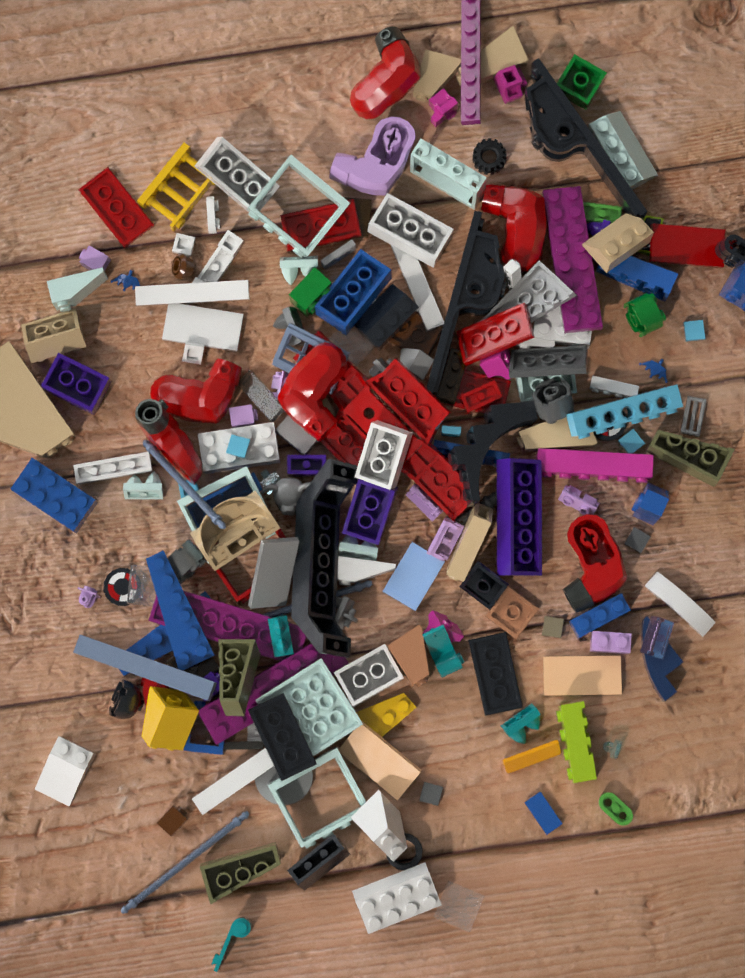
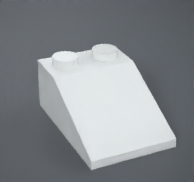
(64, 770)

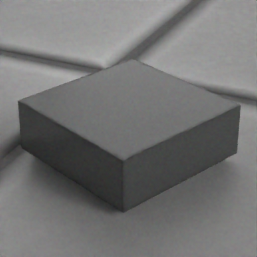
(637, 540)
(431, 793)

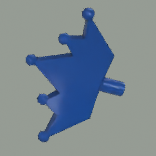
(127, 280)
(656, 369)

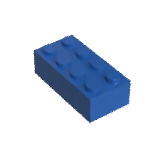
(353, 292)
(54, 495)

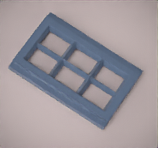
(308, 338)

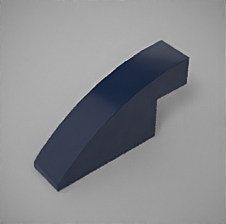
(659, 668)

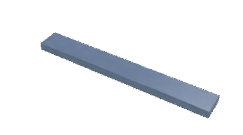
(145, 667)

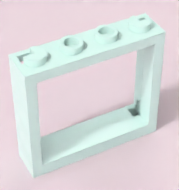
(447, 174)
(319, 184)
(214, 486)
(326, 831)

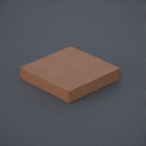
(512, 612)

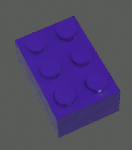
(76, 383)
(369, 512)

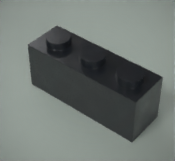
(318, 862)

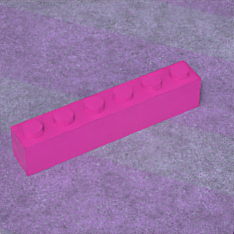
(596, 464)

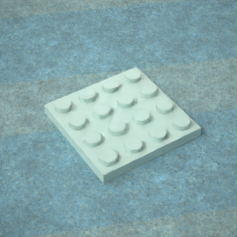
(317, 705)

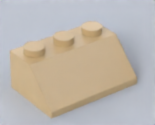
(618, 241)
(53, 335)

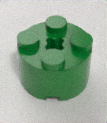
(644, 314)

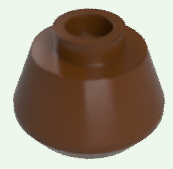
(183, 266)

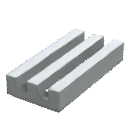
(338, 254)
(690, 432)

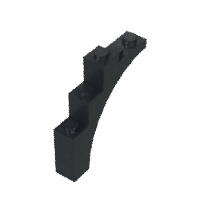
(469, 458)

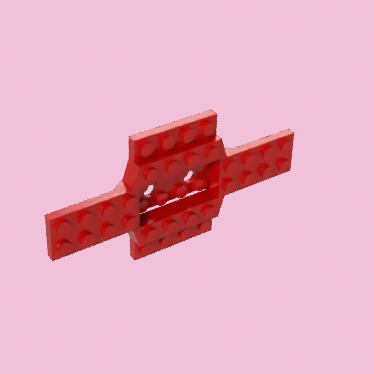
(416, 407)

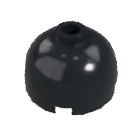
(126, 700)

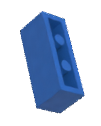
(599, 616)

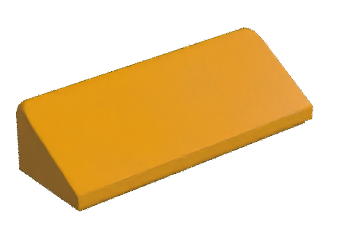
(531, 756)

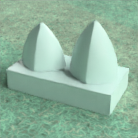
(290, 266)
(149, 490)
(350, 548)

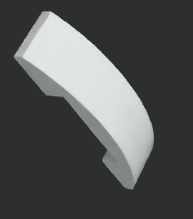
(220, 259)
(680, 603)

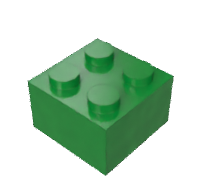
(581, 81)
(309, 292)

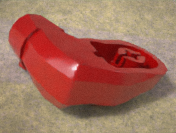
(524, 222)
(309, 385)
(199, 400)

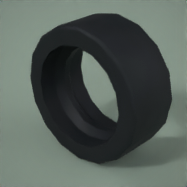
(418, 856)

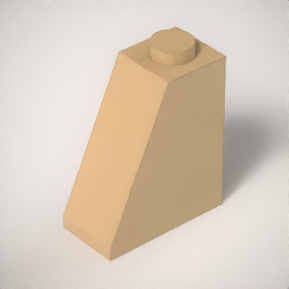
(436, 72)

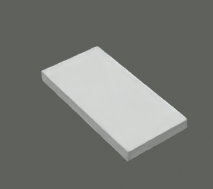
(203, 326)

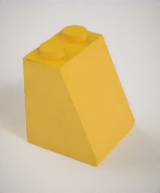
(168, 718)

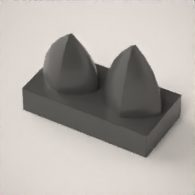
(289, 315)

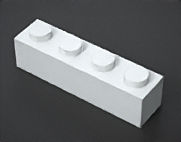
(512, 273)
(613, 387)

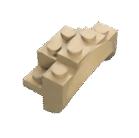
(240, 530)

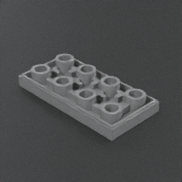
(273, 572)

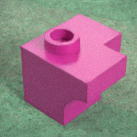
(509, 83)
(443, 107)
(497, 364)
(437, 619)

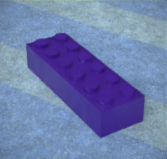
(519, 517)

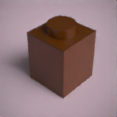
(173, 820)

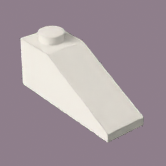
(356, 570)

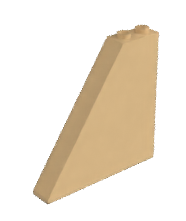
(26, 412)

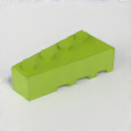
(577, 742)

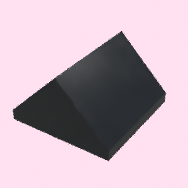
(484, 585)

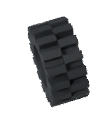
(489, 167)

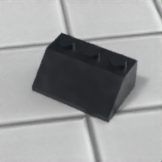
(386, 316)

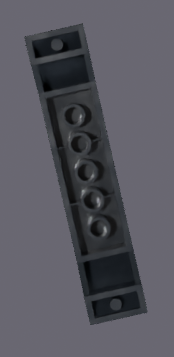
(317, 557)

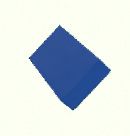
(543, 813)

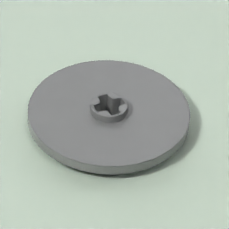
(290, 792)

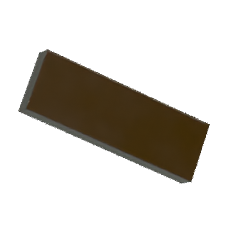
(451, 378)

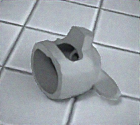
(286, 494)

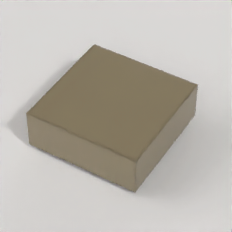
(552, 627)

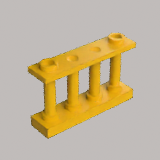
(160, 184)

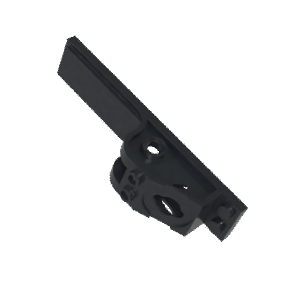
(561, 119)
(473, 274)

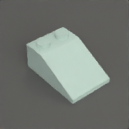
(72, 289)

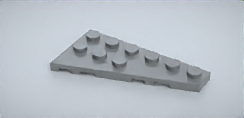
(538, 290)

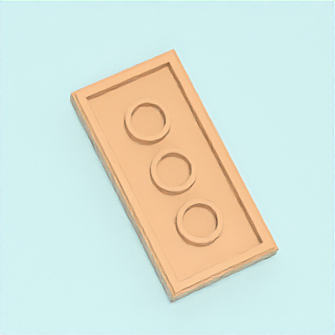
(582, 675)
(379, 760)

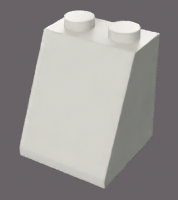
(382, 825)

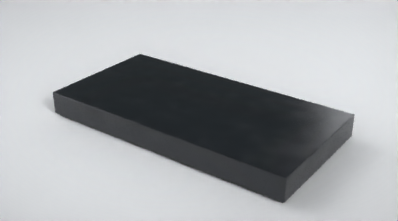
(495, 673)
(282, 737)

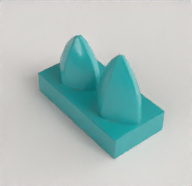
(280, 636)
(515, 726)

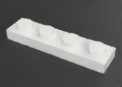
(112, 468)

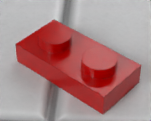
(481, 396)

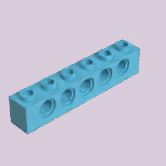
(578, 420)

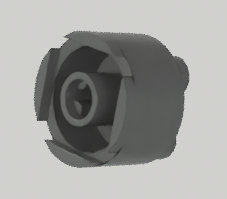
(553, 400)
(186, 561)

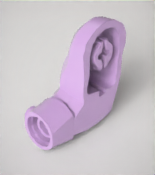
(382, 161)

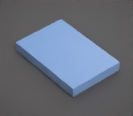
(413, 576)

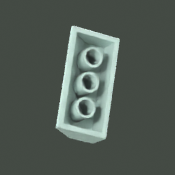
(623, 148)

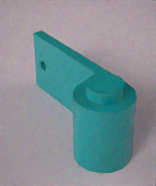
(442, 651)
(240, 928)

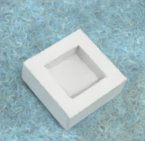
(183, 244)
(193, 353)

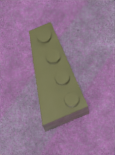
(691, 455)
(237, 672)
(236, 870)

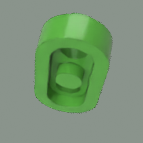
(615, 808)

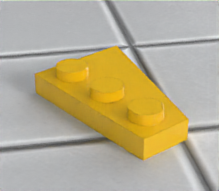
(386, 714)

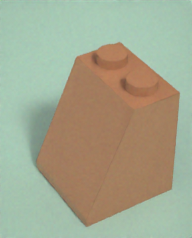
(411, 656)

